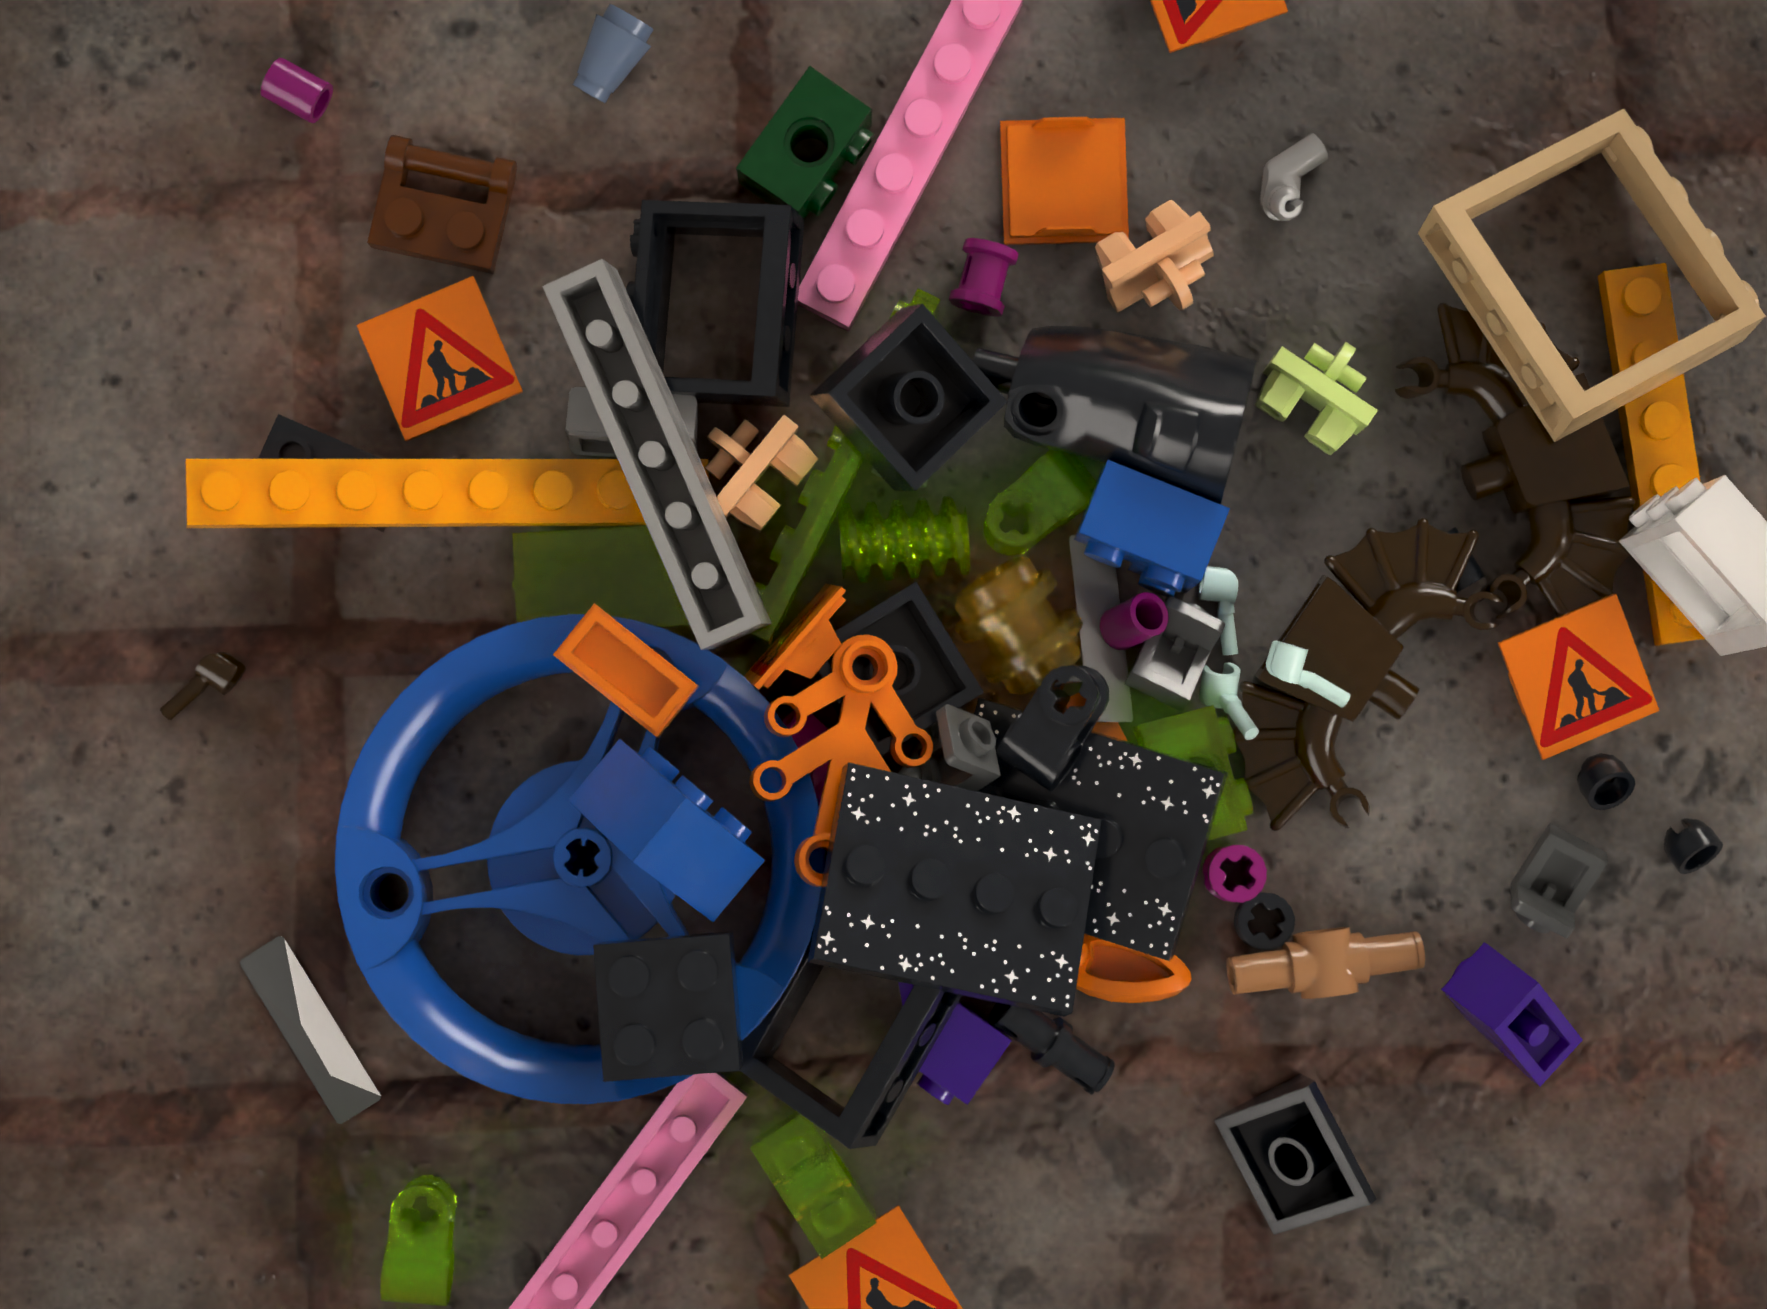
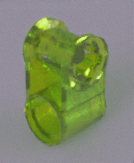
(1047, 495)
(418, 1253)

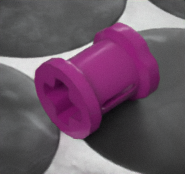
(983, 277)
(1253, 869)

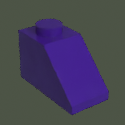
(1512, 1013)
(960, 1055)

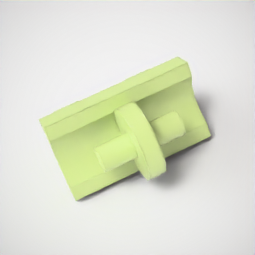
(1339, 409)

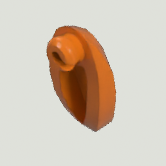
(1128, 975)

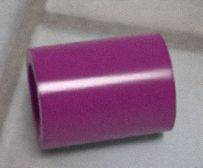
(296, 90)
(1134, 621)

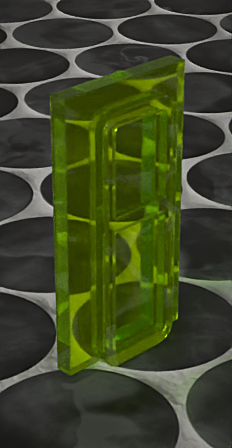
(602, 566)

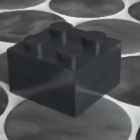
(909, 398)
(927, 661)
(668, 1006)

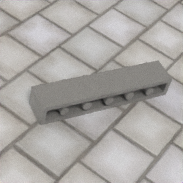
(657, 455)

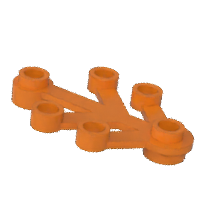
(845, 740)

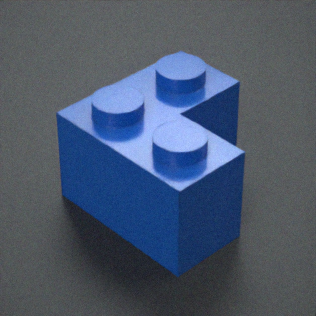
(1153, 526)
(667, 828)

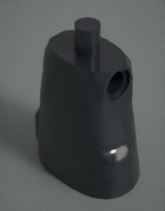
(1127, 401)

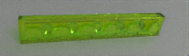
(823, 498)

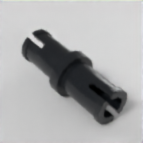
(1054, 1044)

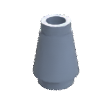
(611, 52)

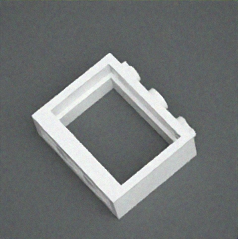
(1709, 559)

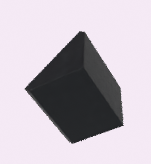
(1294, 1156)

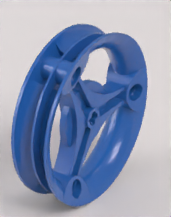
(533, 856)

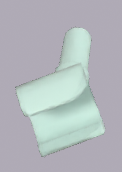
(1222, 587)
(1287, 664)
(1222, 693)

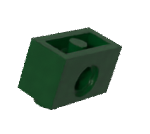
(811, 110)

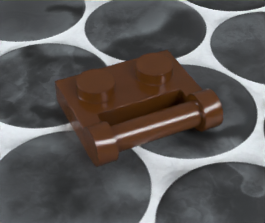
(436, 224)

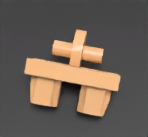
(1161, 265)
(779, 449)

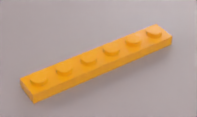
(1657, 424)

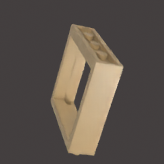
(1513, 326)

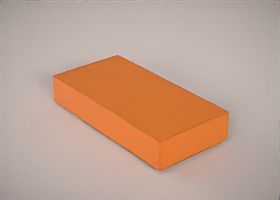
(626, 670)

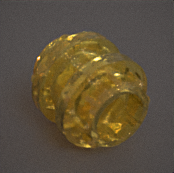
(1018, 624)

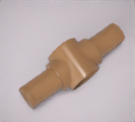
(1325, 962)

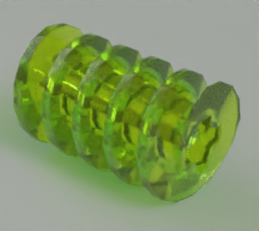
(904, 539)

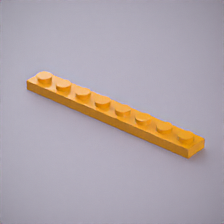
(408, 493)

